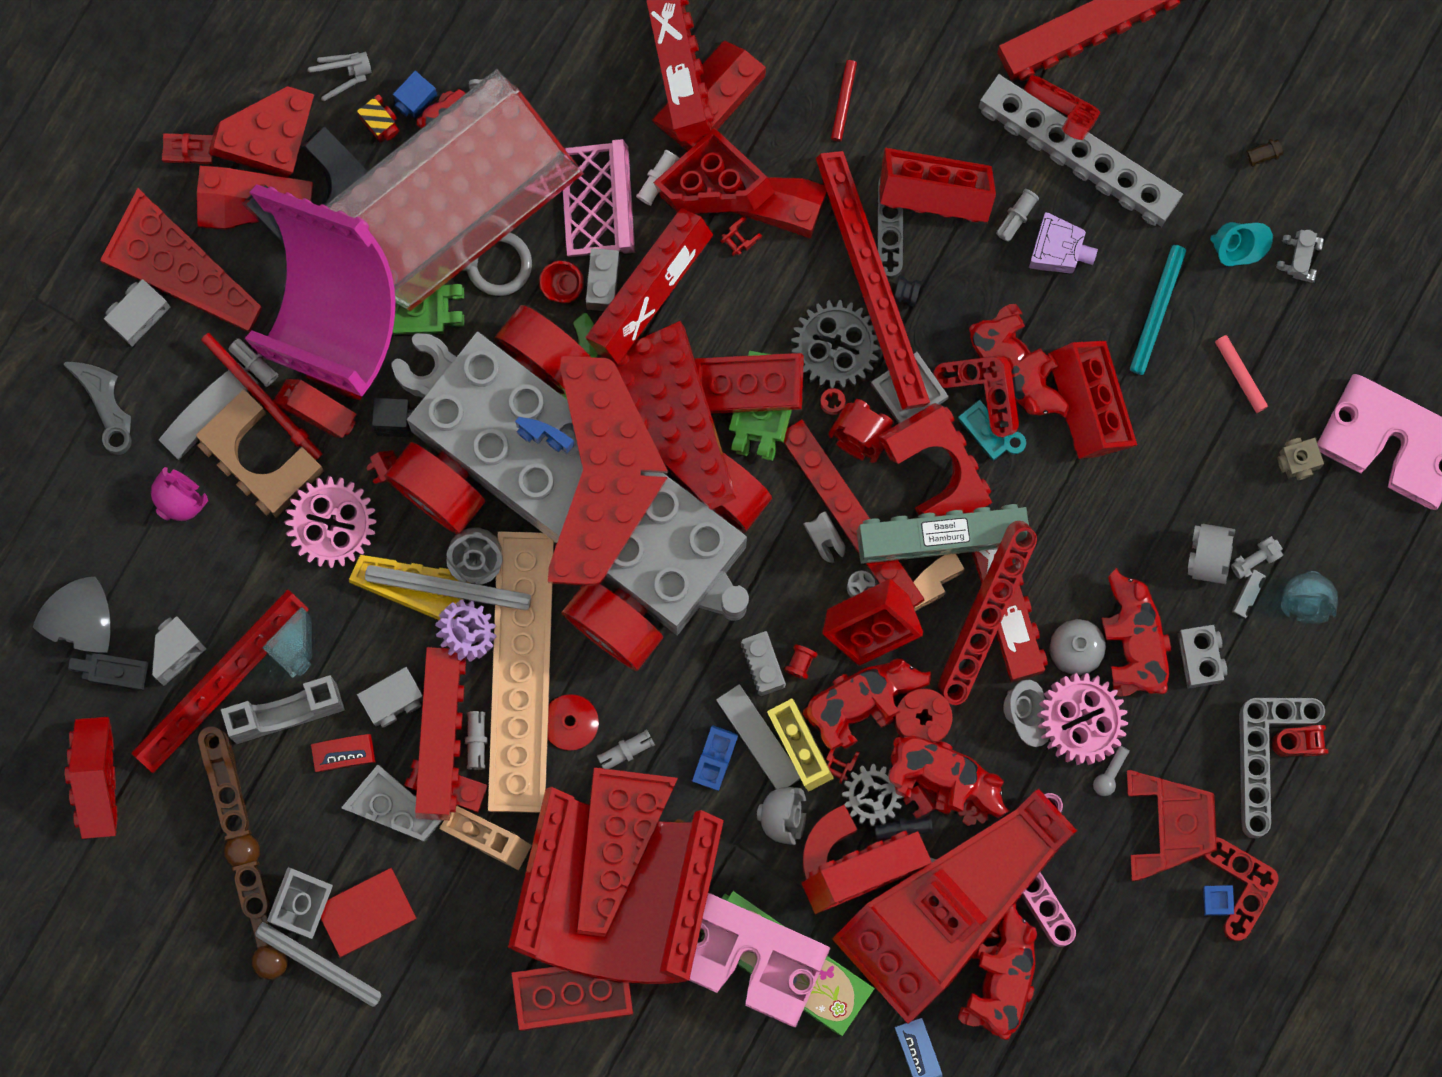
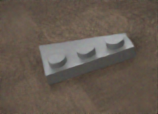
(390, 804)

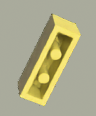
(800, 744)

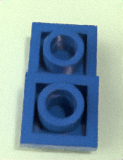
(535, 430)

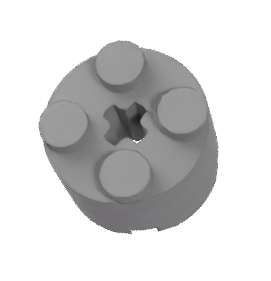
(1212, 554)

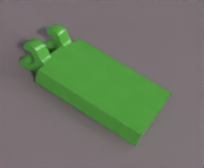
(430, 314)
(759, 426)

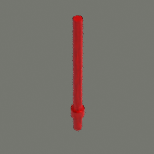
(298, 436)

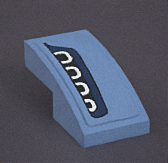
(918, 1049)

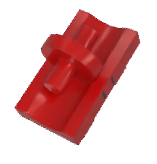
(186, 148)

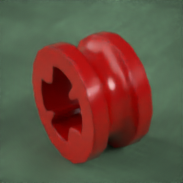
(824, 403)

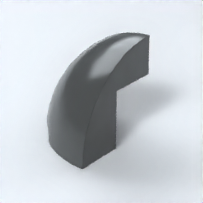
(77, 615)

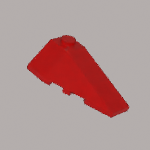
(225, 189)
(792, 205)

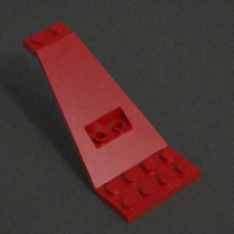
(910, 941)

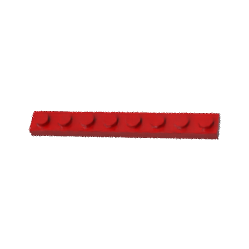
(841, 502)
(215, 684)

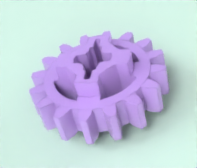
(465, 630)

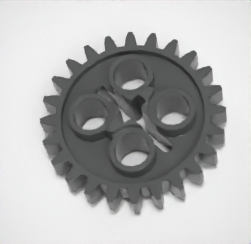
(844, 321)

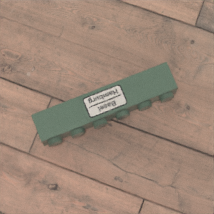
(937, 535)

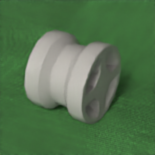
(860, 580)

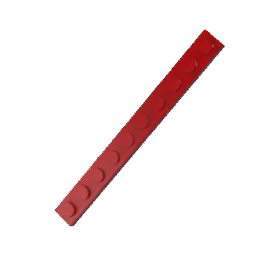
(872, 280)

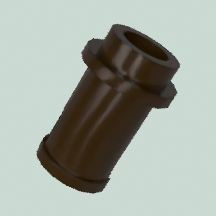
(1265, 152)

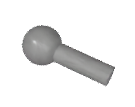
(1104, 783)

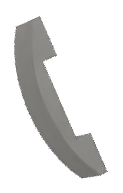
(182, 432)

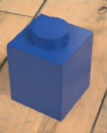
(414, 95)

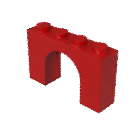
(935, 428)

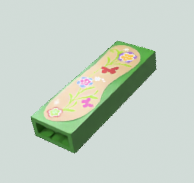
(836, 993)

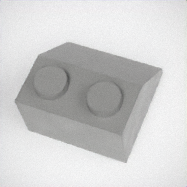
(174, 649)
(299, 903)

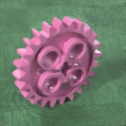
(336, 497)
(1093, 742)

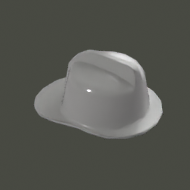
(1022, 708)

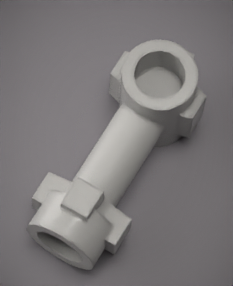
(1269, 550)

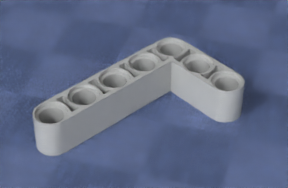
(1262, 754)

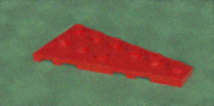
(166, 258)
(619, 827)

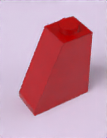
(315, 408)

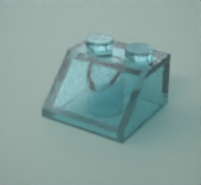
(293, 644)

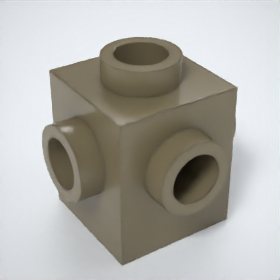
(1307, 452)

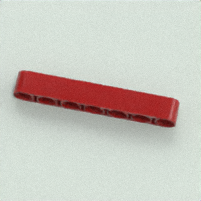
(987, 599)

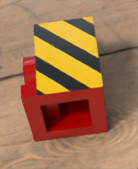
(379, 119)

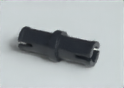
(886, 831)

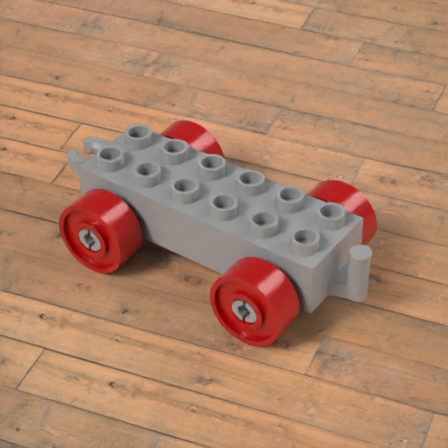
(469, 417)

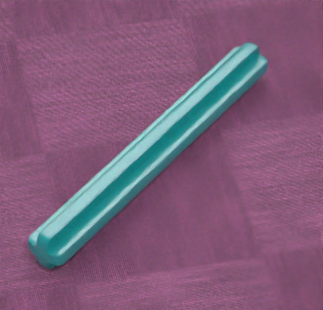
(1157, 309)

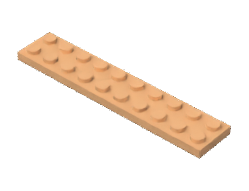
(521, 677)

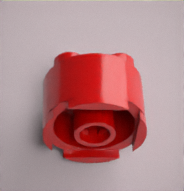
(859, 429)
(936, 709)

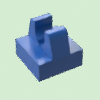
(1218, 900)

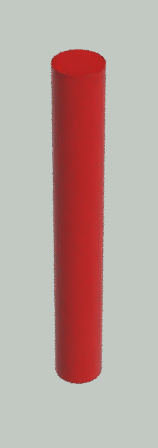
(843, 101)

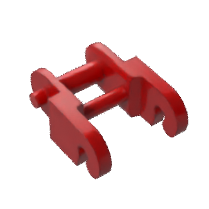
(746, 244)
(848, 767)

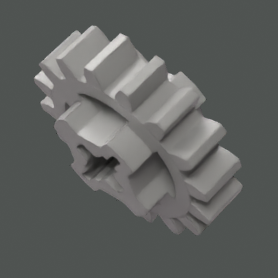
(868, 783)

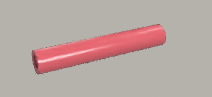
(1241, 374)

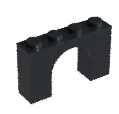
(336, 162)

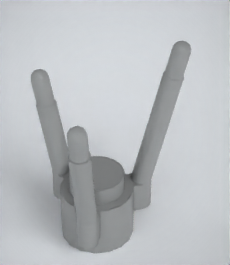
(356, 64)

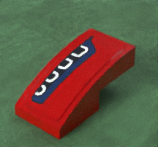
(343, 753)

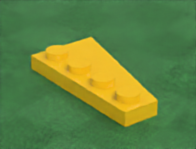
(423, 602)

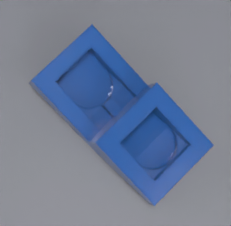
(715, 757)

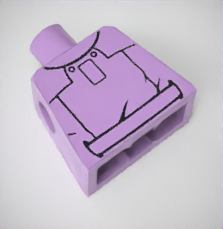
(1060, 246)

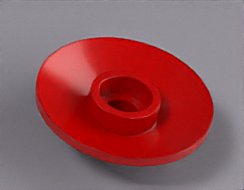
(583, 730)

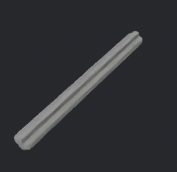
(448, 587)

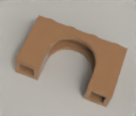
(222, 440)

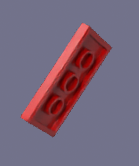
(752, 382)

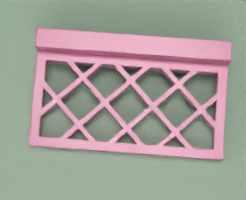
(621, 200)

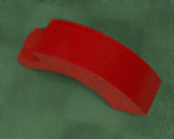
(824, 835)

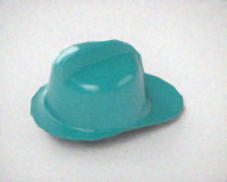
(1242, 243)

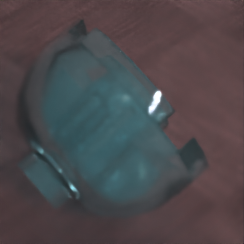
(1310, 597)

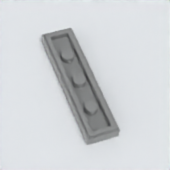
(758, 738)

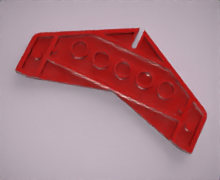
(611, 489)

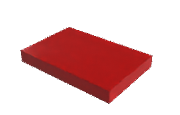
(366, 912)

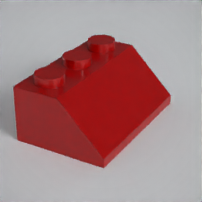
(873, 622)

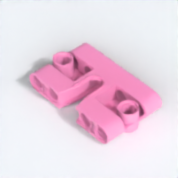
(1374, 418)
(779, 955)

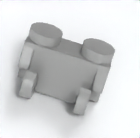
(1302, 255)

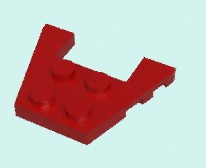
(1185, 823)

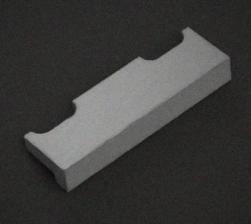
(1248, 593)

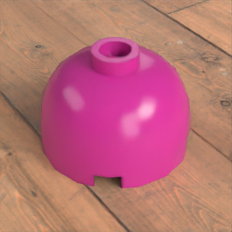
(176, 496)

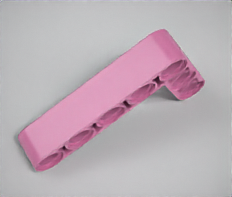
(1045, 894)

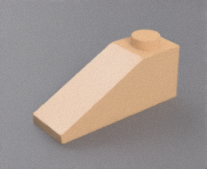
(487, 837)

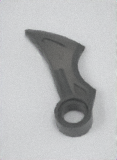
(100, 387)

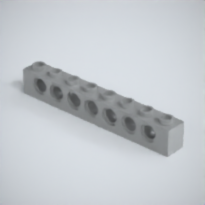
(1119, 166)

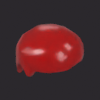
(561, 282)

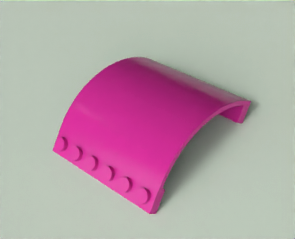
(335, 297)

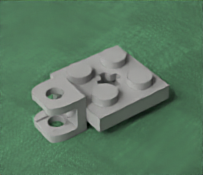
(885, 389)

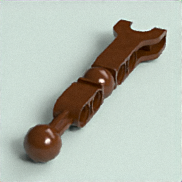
(241, 847)

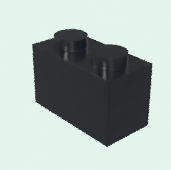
(391, 417)

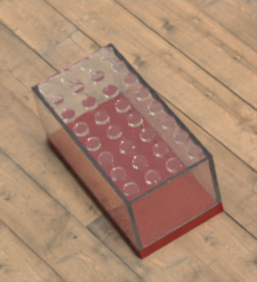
(459, 186)

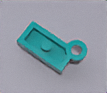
(978, 425)

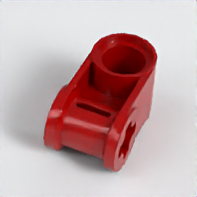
(1306, 741)

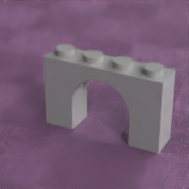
(254, 721)

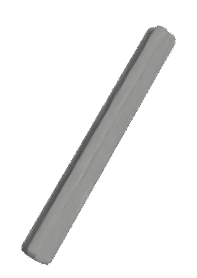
(318, 964)

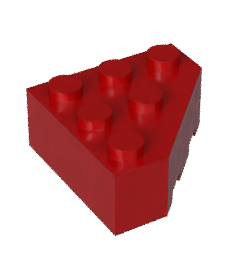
(265, 133)
(714, 179)
(92, 777)

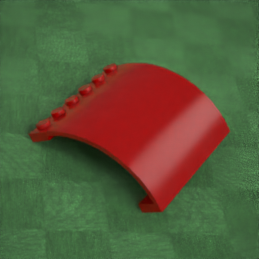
(659, 914)

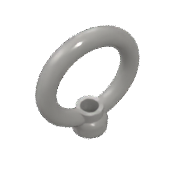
(514, 285)

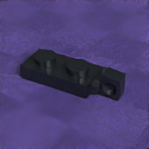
(111, 670)

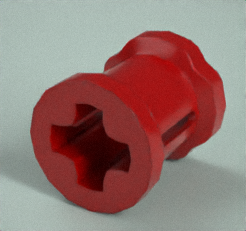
(800, 662)

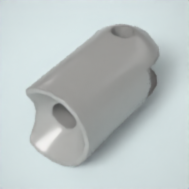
(825, 535)

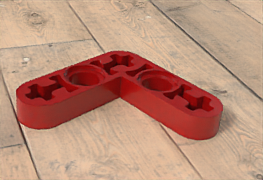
(1080, 113)
(992, 382)
(1252, 886)

